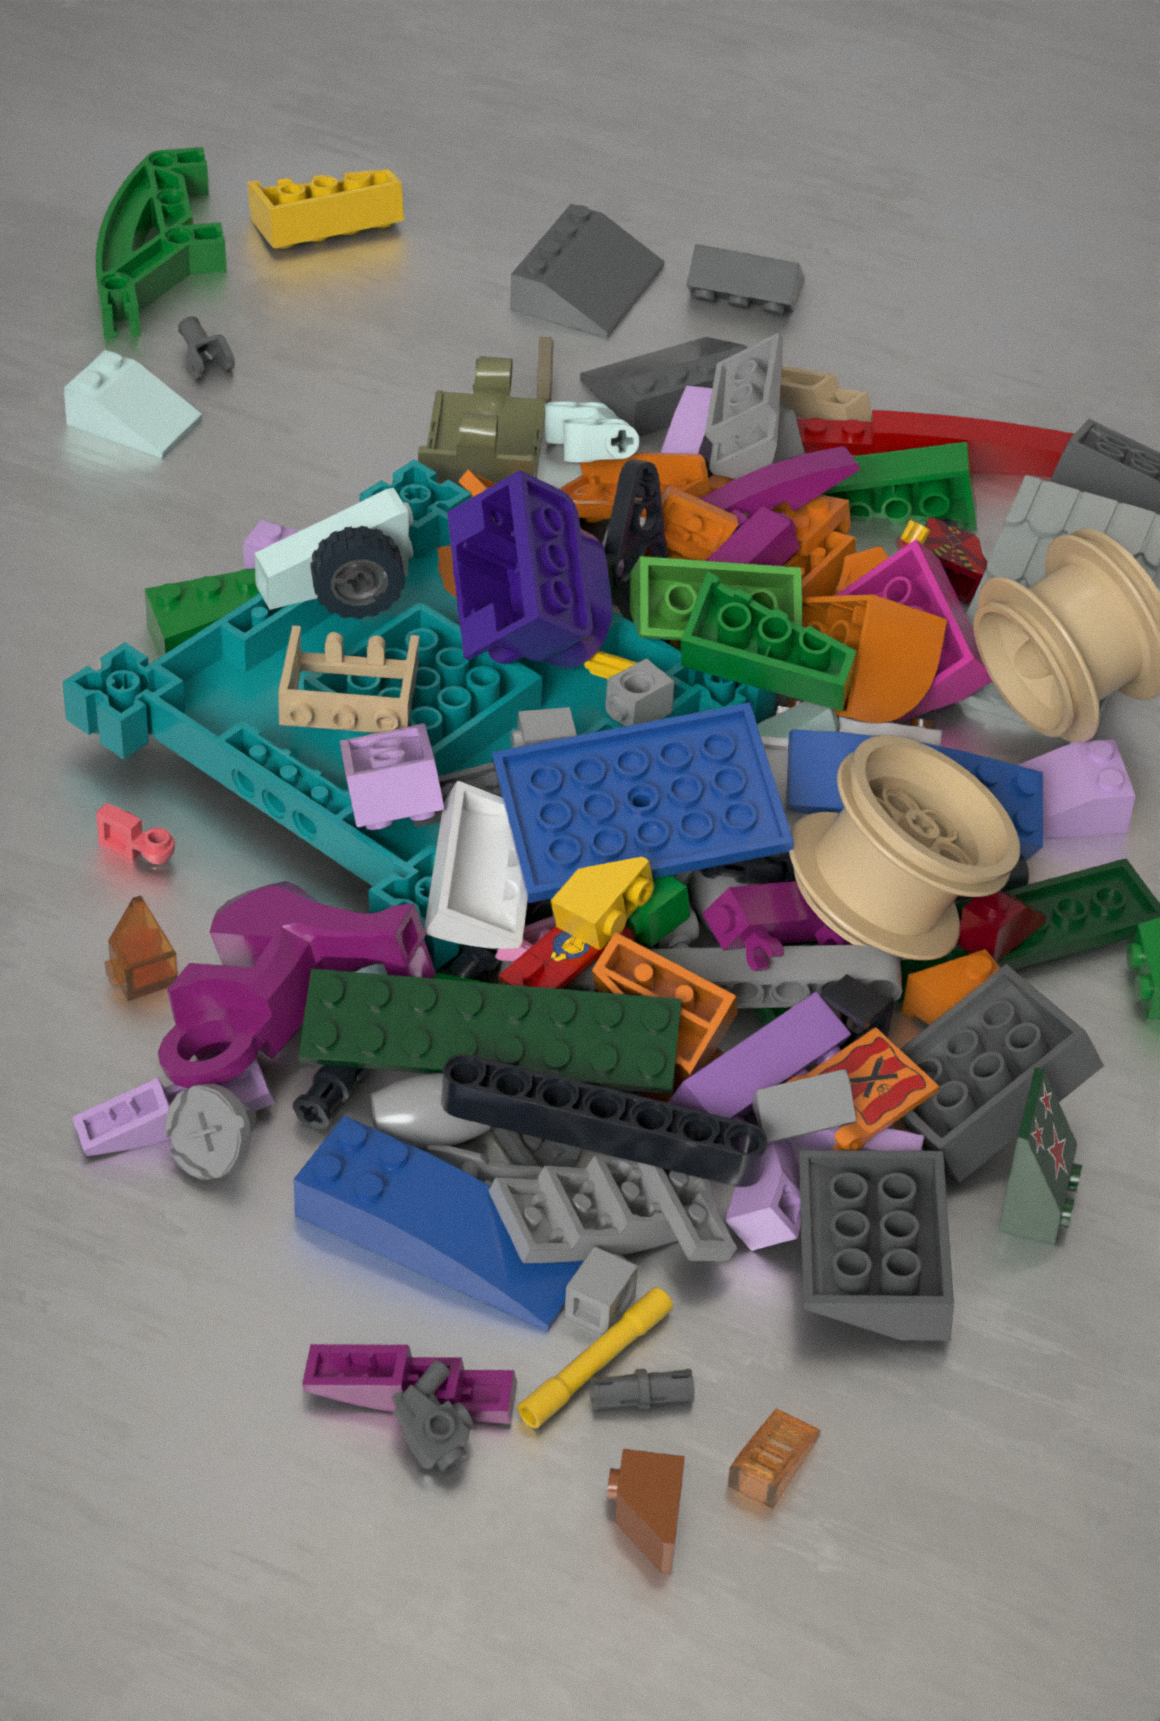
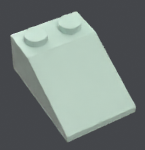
(128, 405)

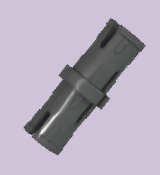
(642, 1389)

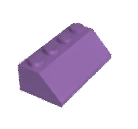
(768, 1058)

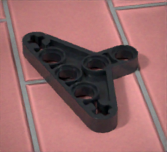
(625, 536)

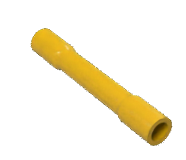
(558, 1389)

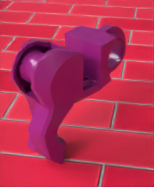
(261, 990)

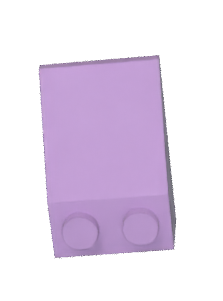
(391, 776)
(1084, 790)

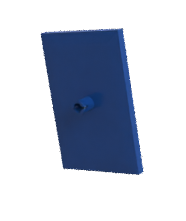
(663, 790)

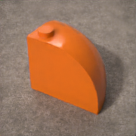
(894, 653)

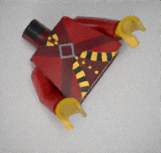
(956, 549)

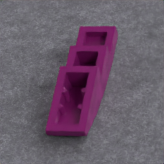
(789, 480)
(373, 1373)

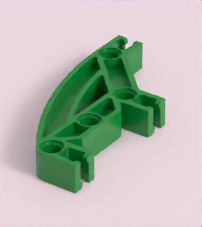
(156, 197)

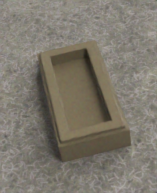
(545, 368)

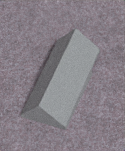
(745, 409)

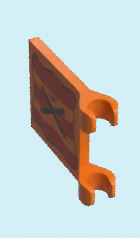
(882, 1086)

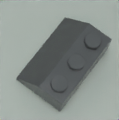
(744, 279)

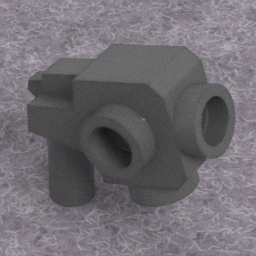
(430, 1429)

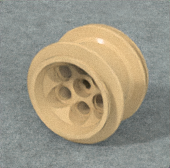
(1072, 635)
(903, 849)

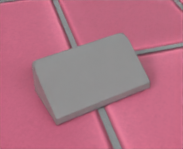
(804, 1106)

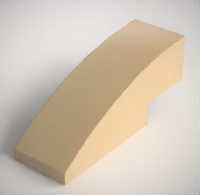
(819, 396)

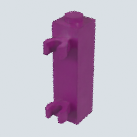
(760, 540)
(764, 919)

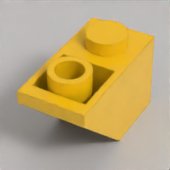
(601, 899)

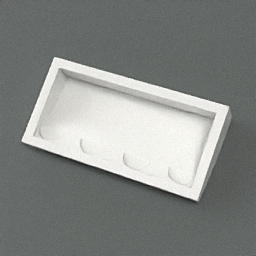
(476, 874)

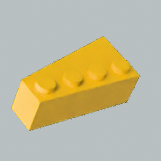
(325, 206)

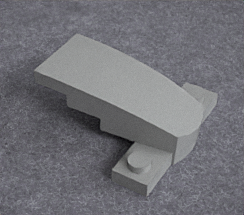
(612, 1207)

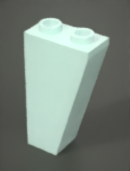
(284, 567)

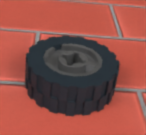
(354, 552)

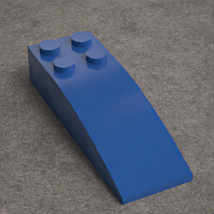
(818, 754)
(425, 1219)

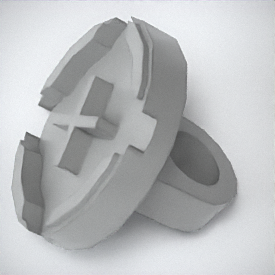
(209, 1131)

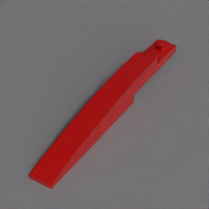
(992, 444)

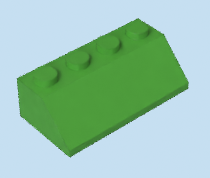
(667, 590)

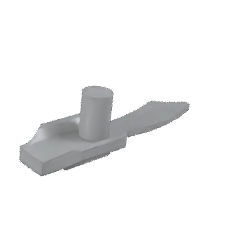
(480, 1166)

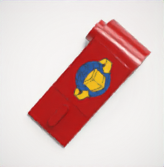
(553, 960)

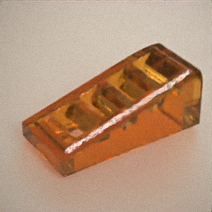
(758, 1483)

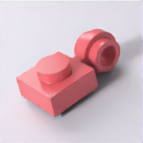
(123, 834)

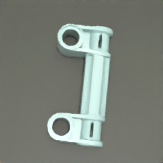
(589, 431)

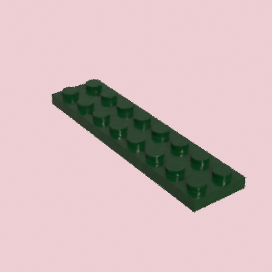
(425, 1021)

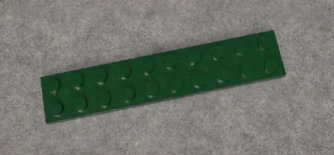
(1081, 913)

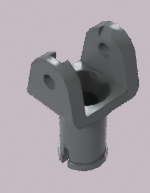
(204, 348)

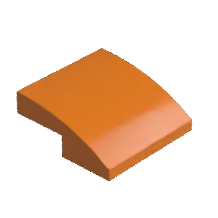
(693, 526)

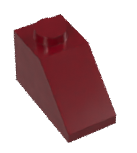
(997, 924)

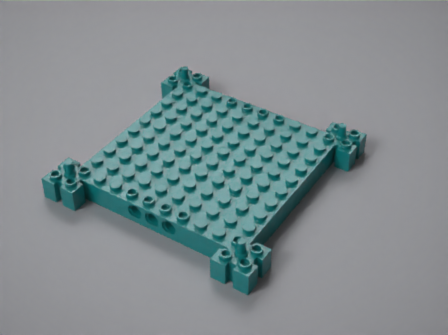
(221, 704)

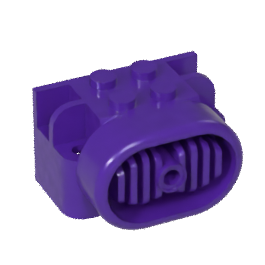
(528, 576)

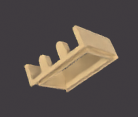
(346, 710)

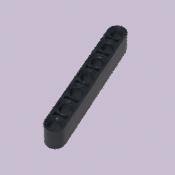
(603, 1120)

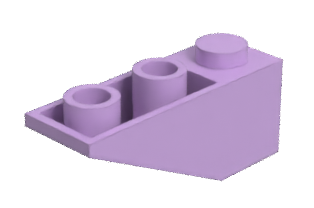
(771, 1207)

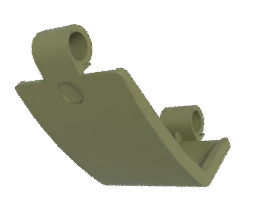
(485, 428)

